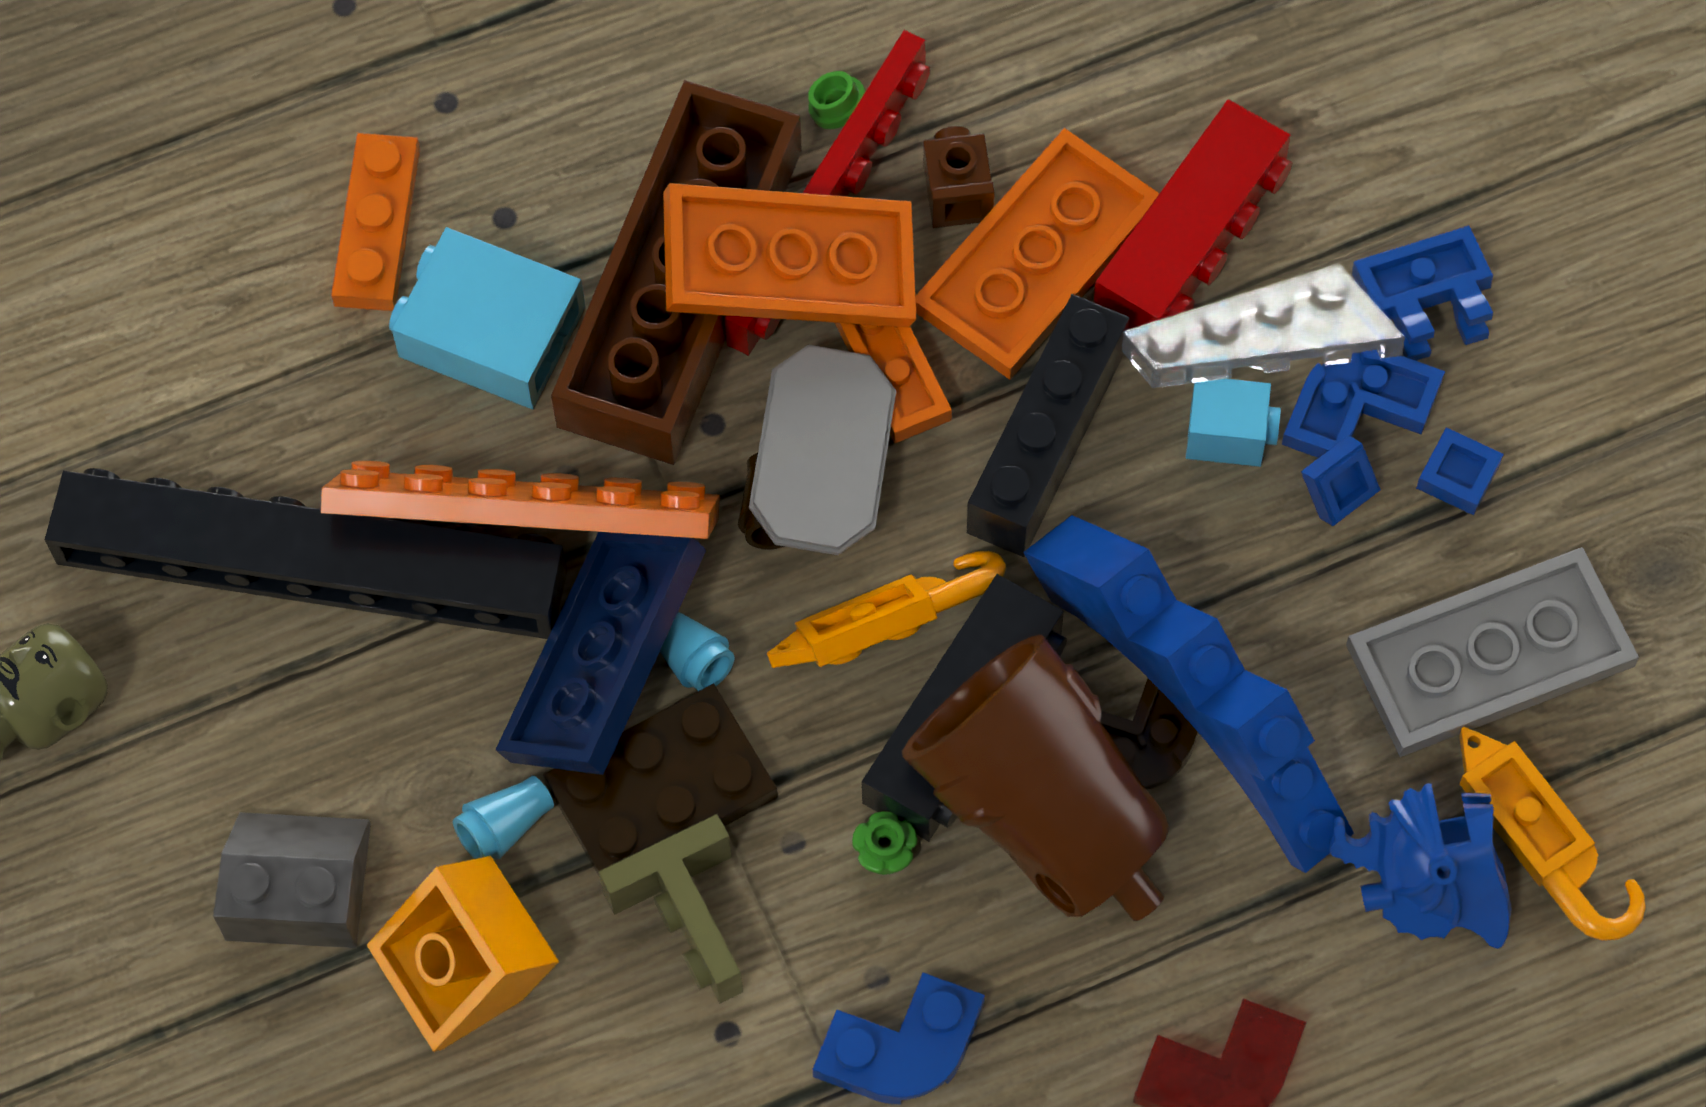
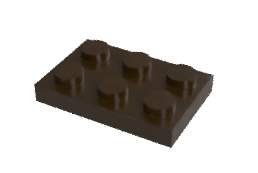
(664, 780)

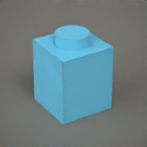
(1231, 422)

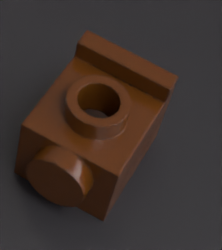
(957, 177)

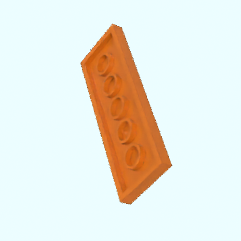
(502, 500)

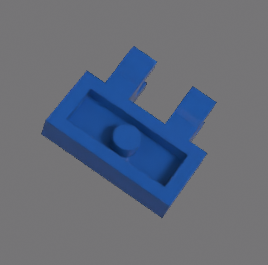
(1427, 275)

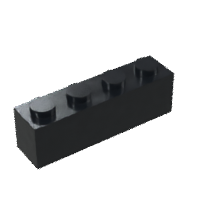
(1047, 426)
(997, 622)

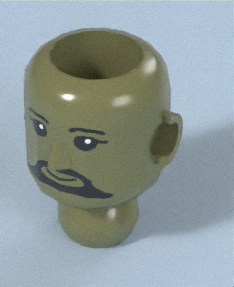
(46, 688)

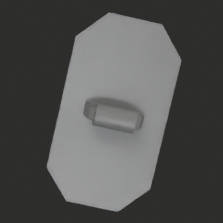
(822, 450)

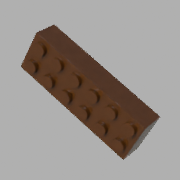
(633, 364)

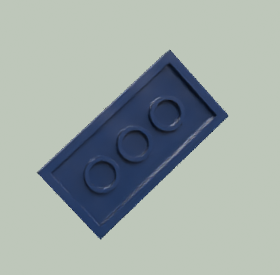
(600, 651)

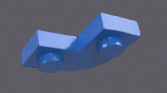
(1338, 394)
(907, 1062)

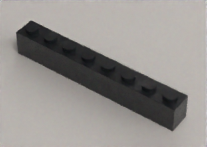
(307, 555)

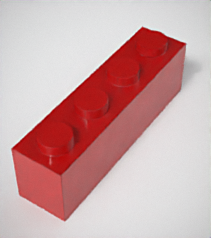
(1196, 218)

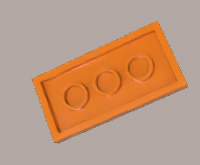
(1033, 252)
(789, 255)

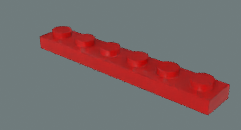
(848, 159)

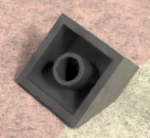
(292, 880)

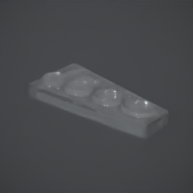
(1264, 329)

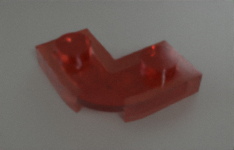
(1245, 1076)

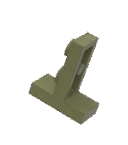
(669, 869)

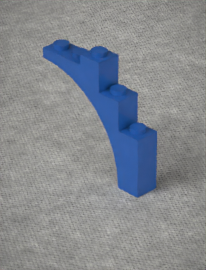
(1191, 661)

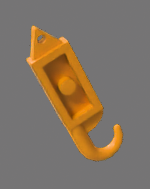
(883, 614)
(1543, 833)

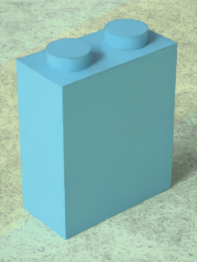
(487, 317)

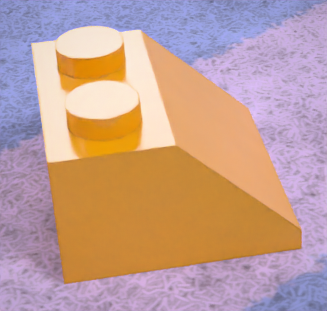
(461, 950)

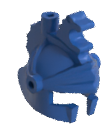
(1432, 869)

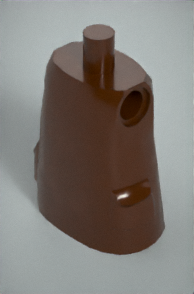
(1044, 780)

